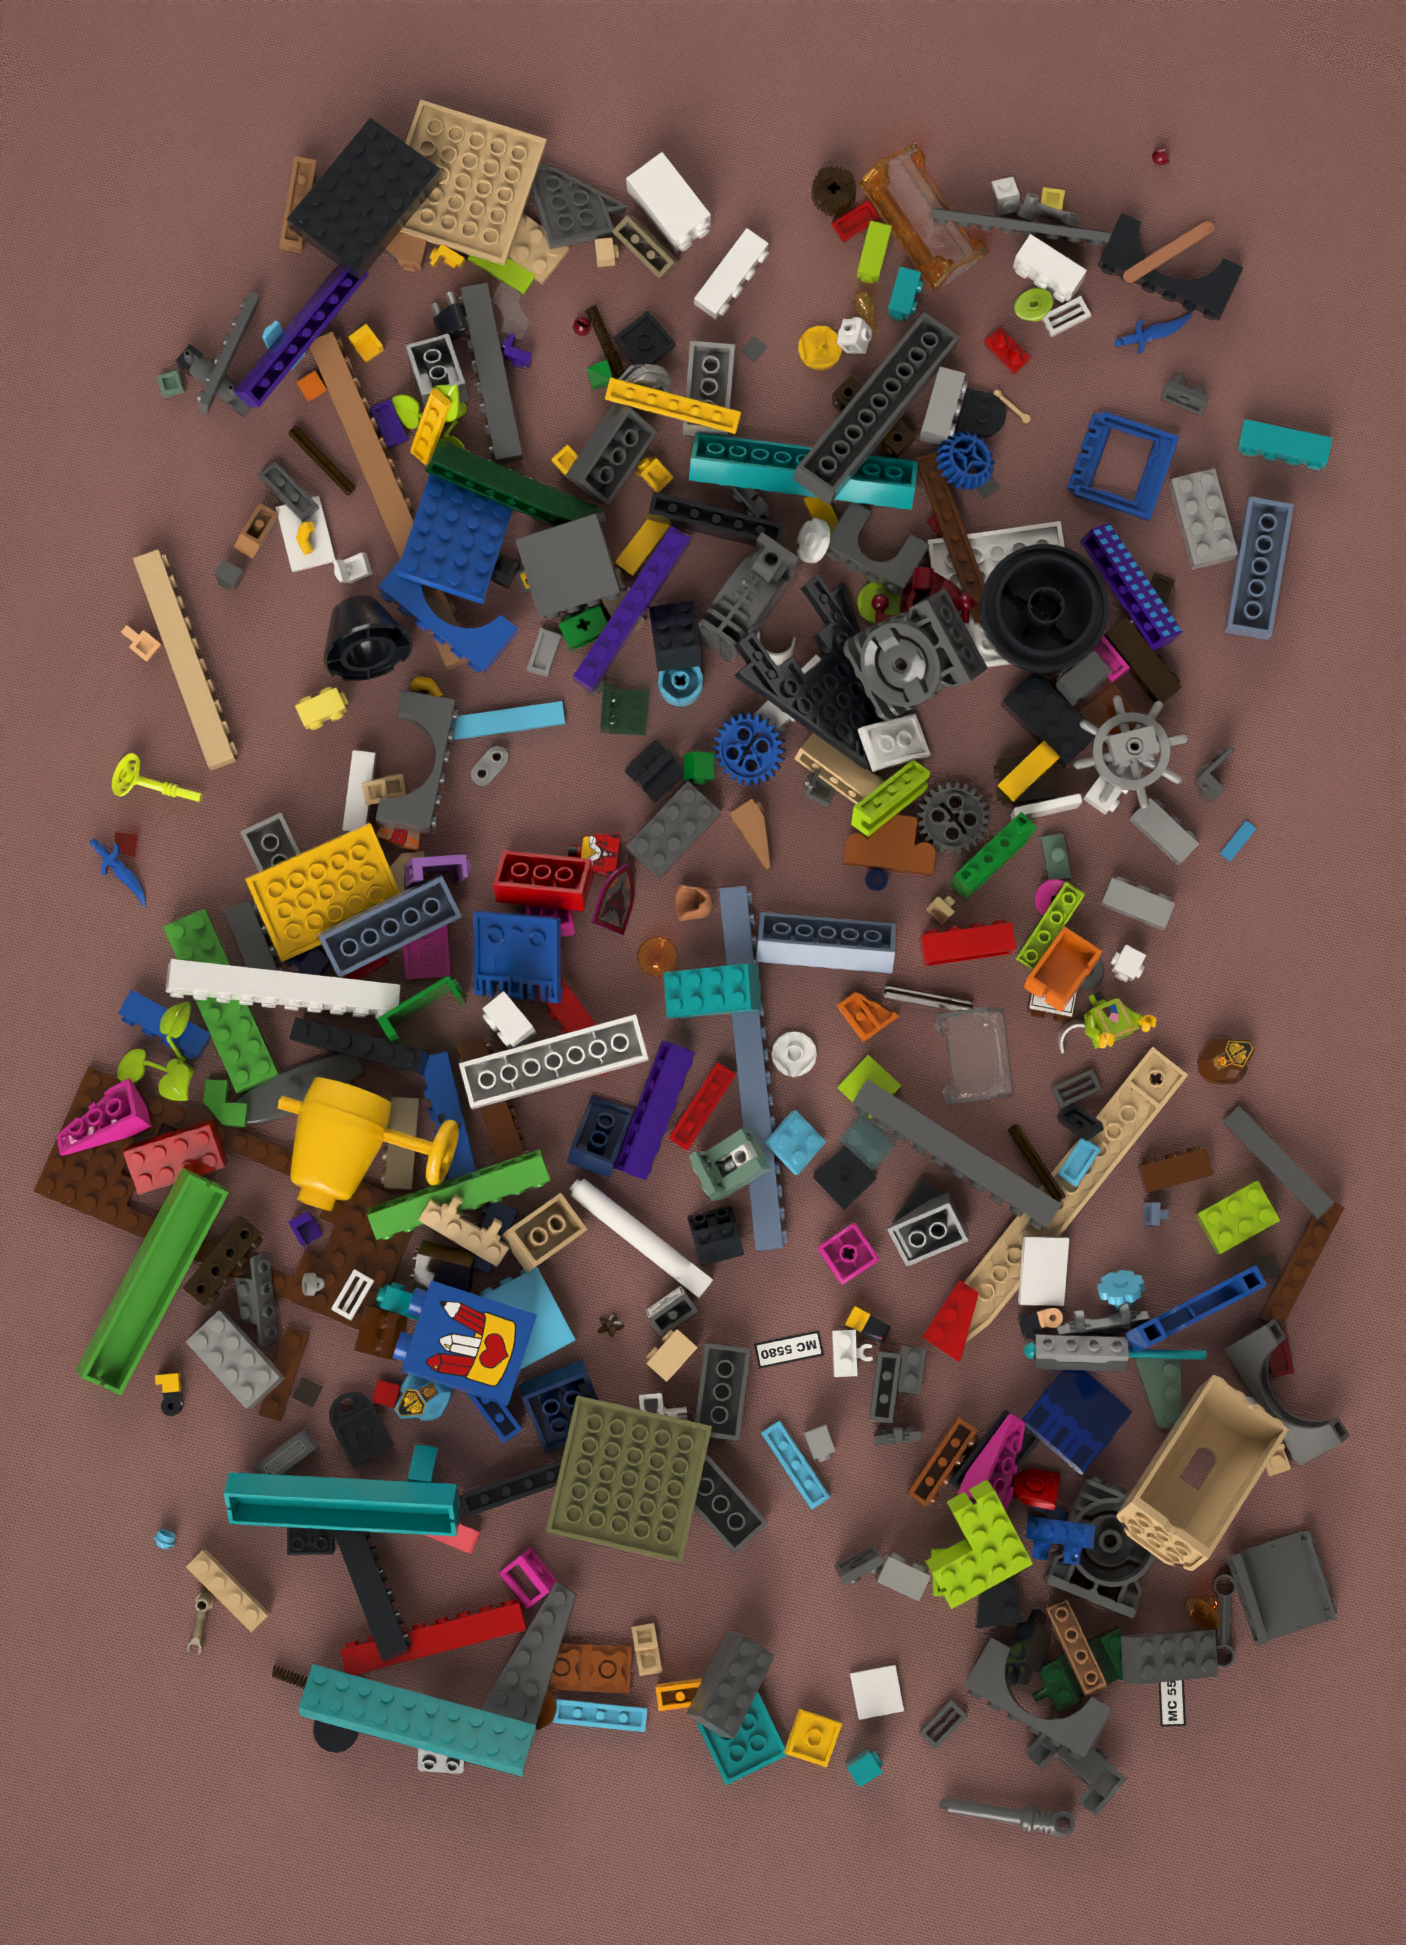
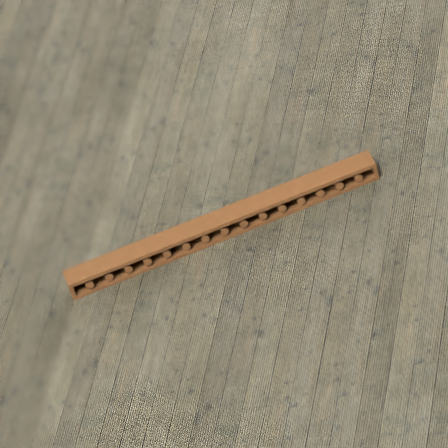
(376, 467)

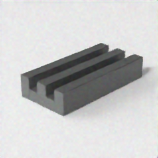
(1093, 1081)
(928, 1738)

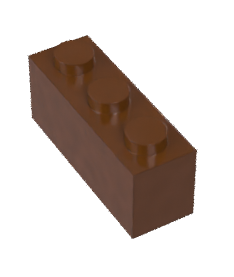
(1175, 1169)

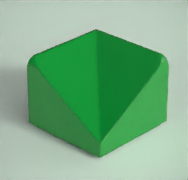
(599, 375)

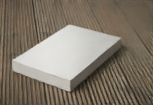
(319, 539)
(893, 742)
(1048, 807)
(1043, 1270)

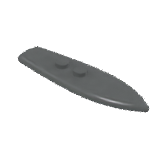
(295, 1084)

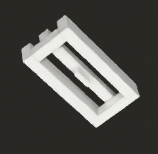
(1049, 325)
(362, 1278)

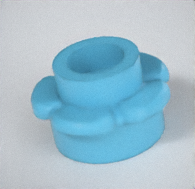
(165, 1539)

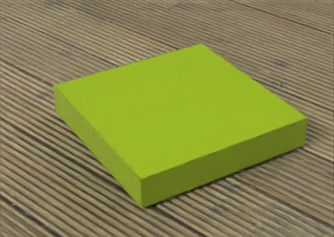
(869, 1070)

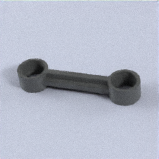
(1223, 1630)

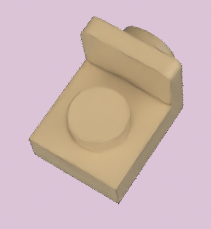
(1278, 1462)

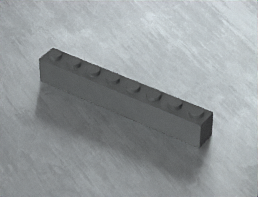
(492, 374)

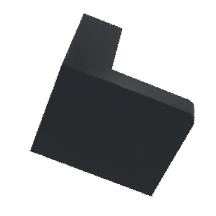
(504, 571)

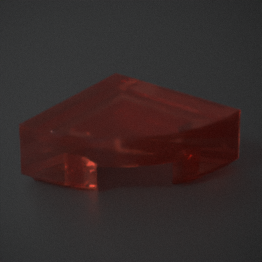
(127, 843)

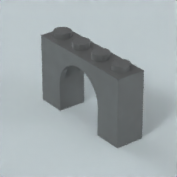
(891, 574)

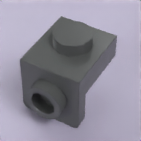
(818, 790)

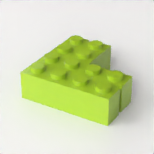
(986, 1555)

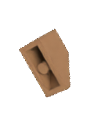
(256, 530)

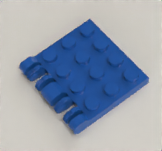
(518, 954)

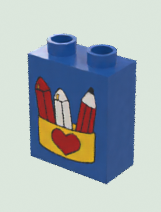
(465, 1342)

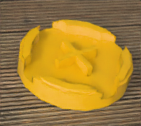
(819, 348)

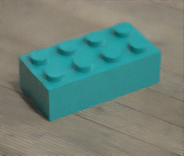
(712, 991)

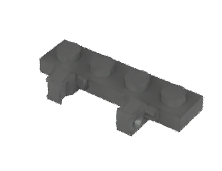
(1104, 1327)

